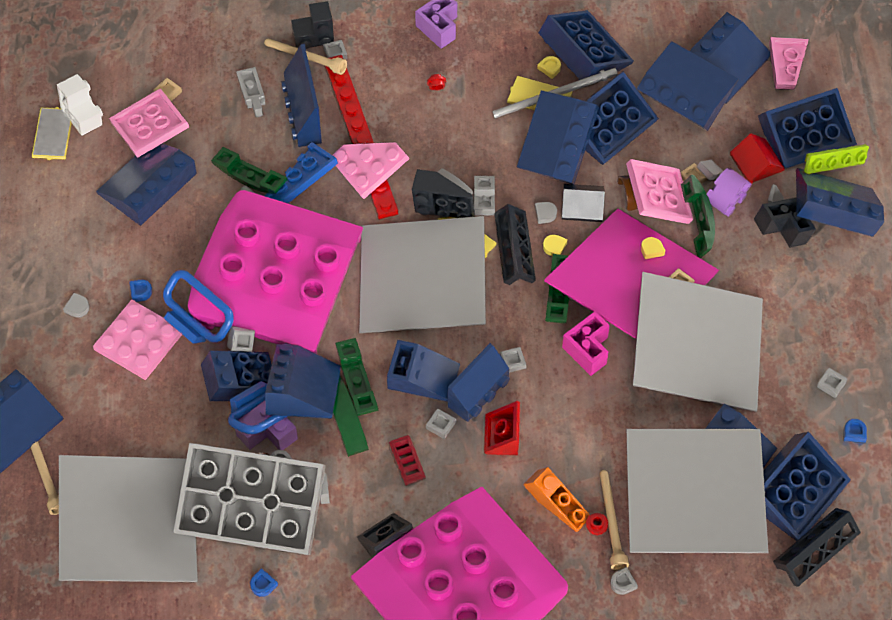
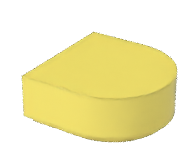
(550, 66)
(554, 244)
(652, 248)

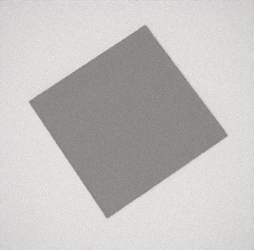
(422, 275)
(698, 342)
(696, 491)
(122, 519)

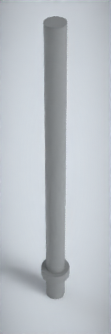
(602, 76)

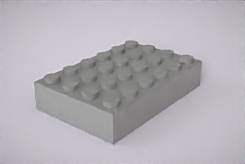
(249, 499)

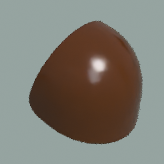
(631, 201)

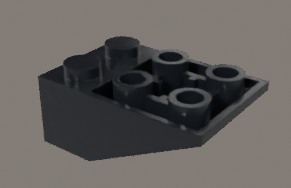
(440, 196)

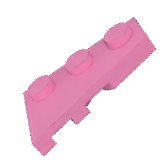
(786, 60)

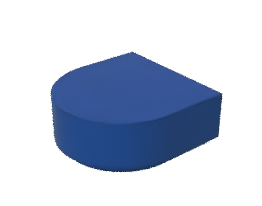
(140, 290)
(855, 431)
(262, 583)

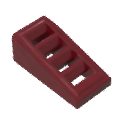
(402, 447)

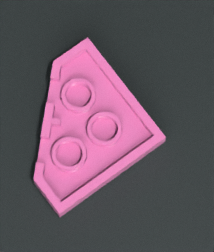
(369, 164)

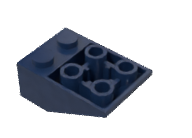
(421, 371)
(234, 372)

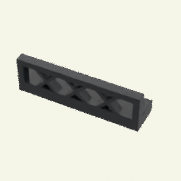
(510, 244)
(816, 538)

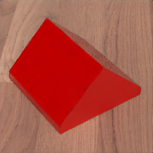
(756, 158)
(502, 430)

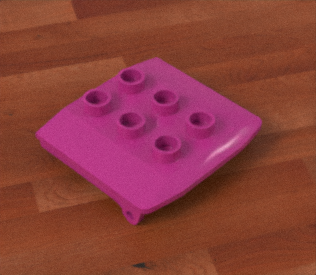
(274, 269)
(462, 567)

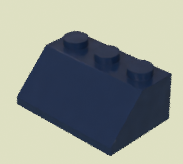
(478, 383)

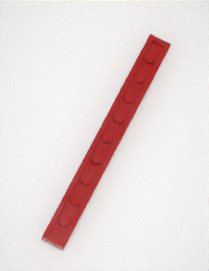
(359, 134)

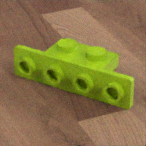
(835, 158)

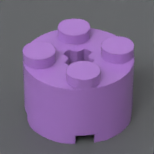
(728, 190)

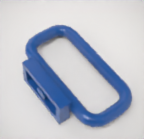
(185, 322)
(244, 403)

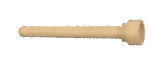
(337, 64)
(53, 500)
(618, 558)

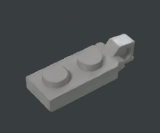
(251, 90)

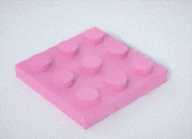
(149, 122)
(658, 191)
(137, 339)

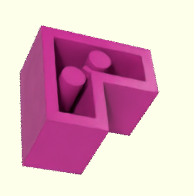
(585, 341)

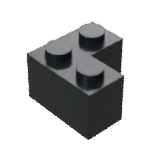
(316, 29)
(783, 218)

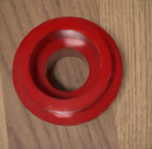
(436, 82)
(597, 529)

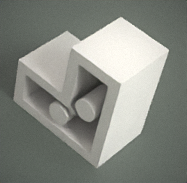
(78, 104)

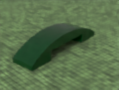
(248, 174)
(694, 193)
(557, 301)
(356, 377)
(348, 422)

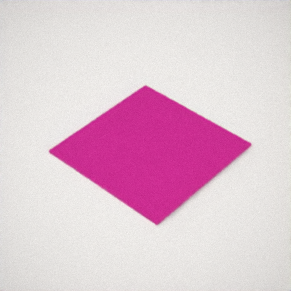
(609, 268)

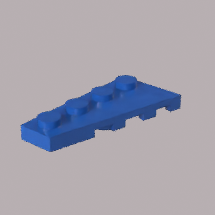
(307, 171)

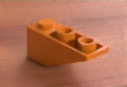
(556, 498)

